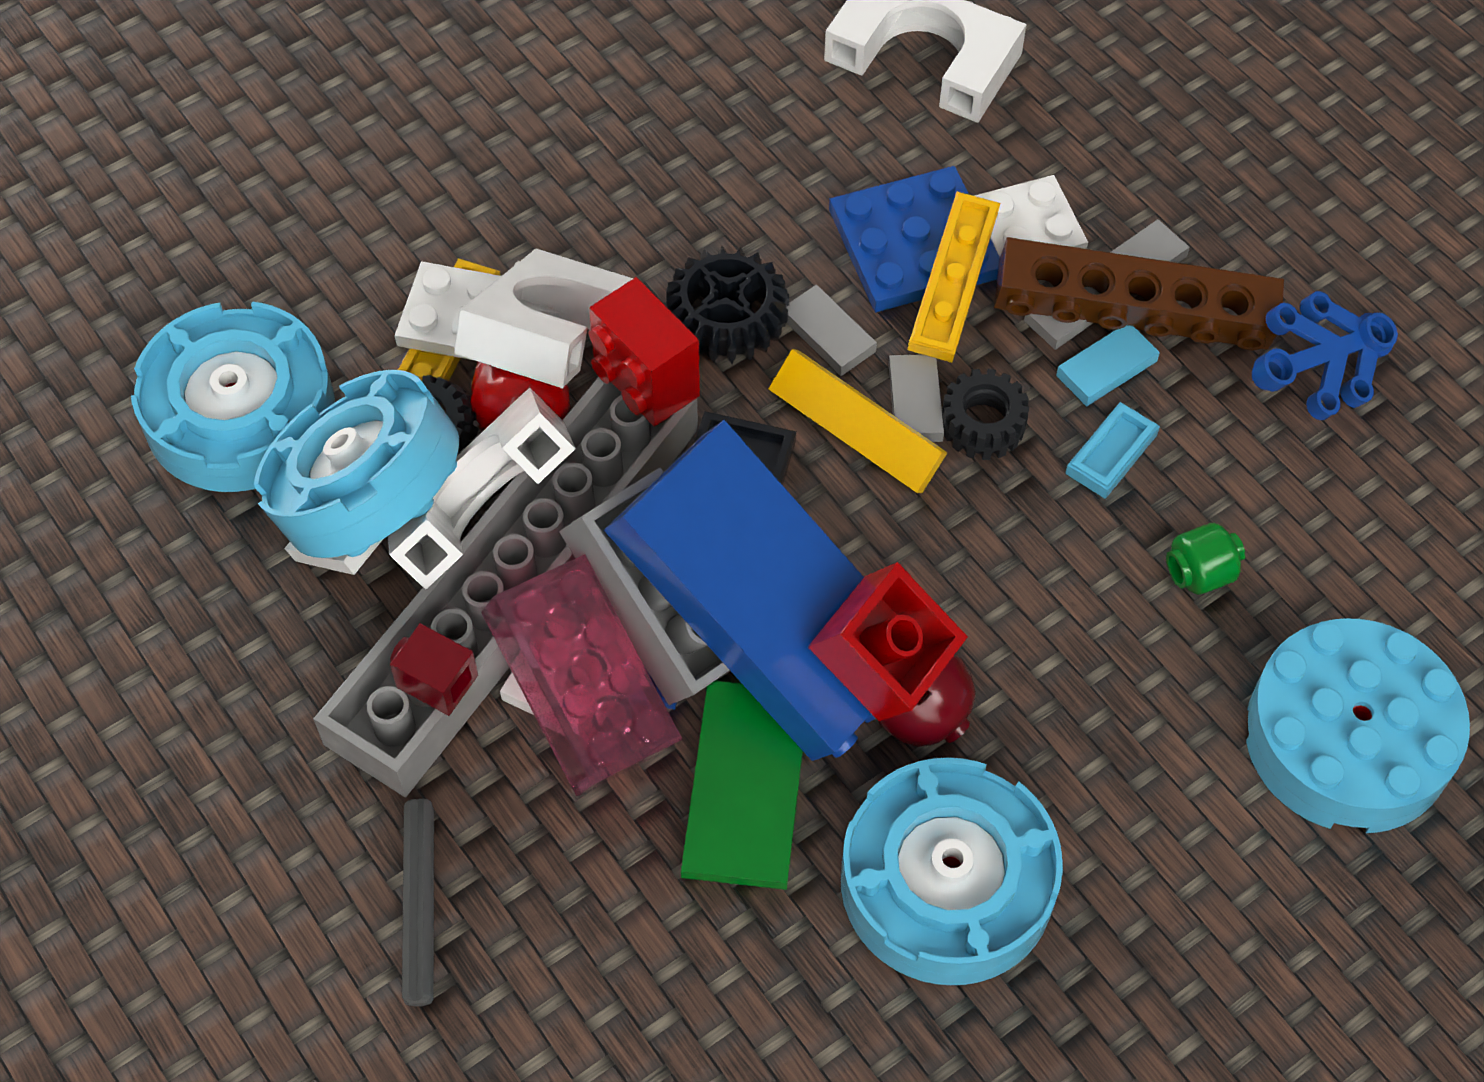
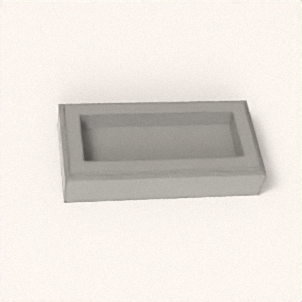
(829, 330)
(917, 394)

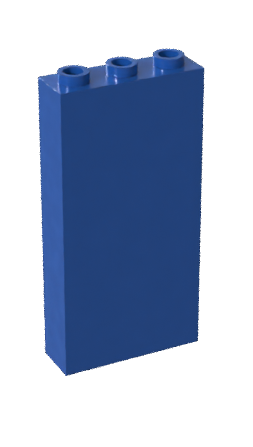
(749, 581)

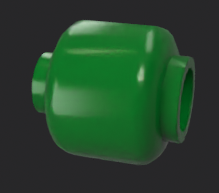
(1205, 558)

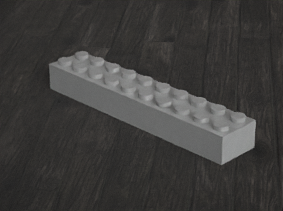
(513, 542)

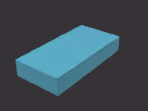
(1107, 364)
(1112, 450)

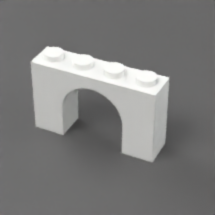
(985, 42)
(534, 317)
(519, 440)

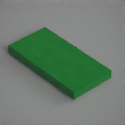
(741, 794)

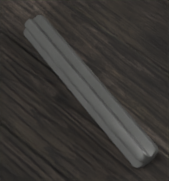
(418, 903)

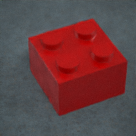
(644, 352)
(888, 642)

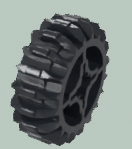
(729, 288)

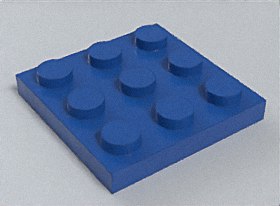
(897, 234)

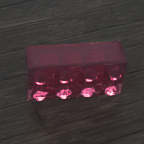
(580, 674)

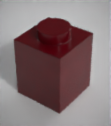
(433, 668)

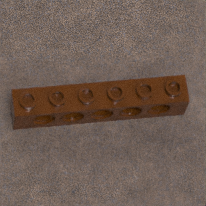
(1155, 280)

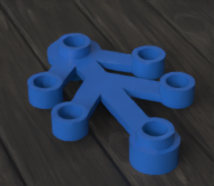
(1369, 334)

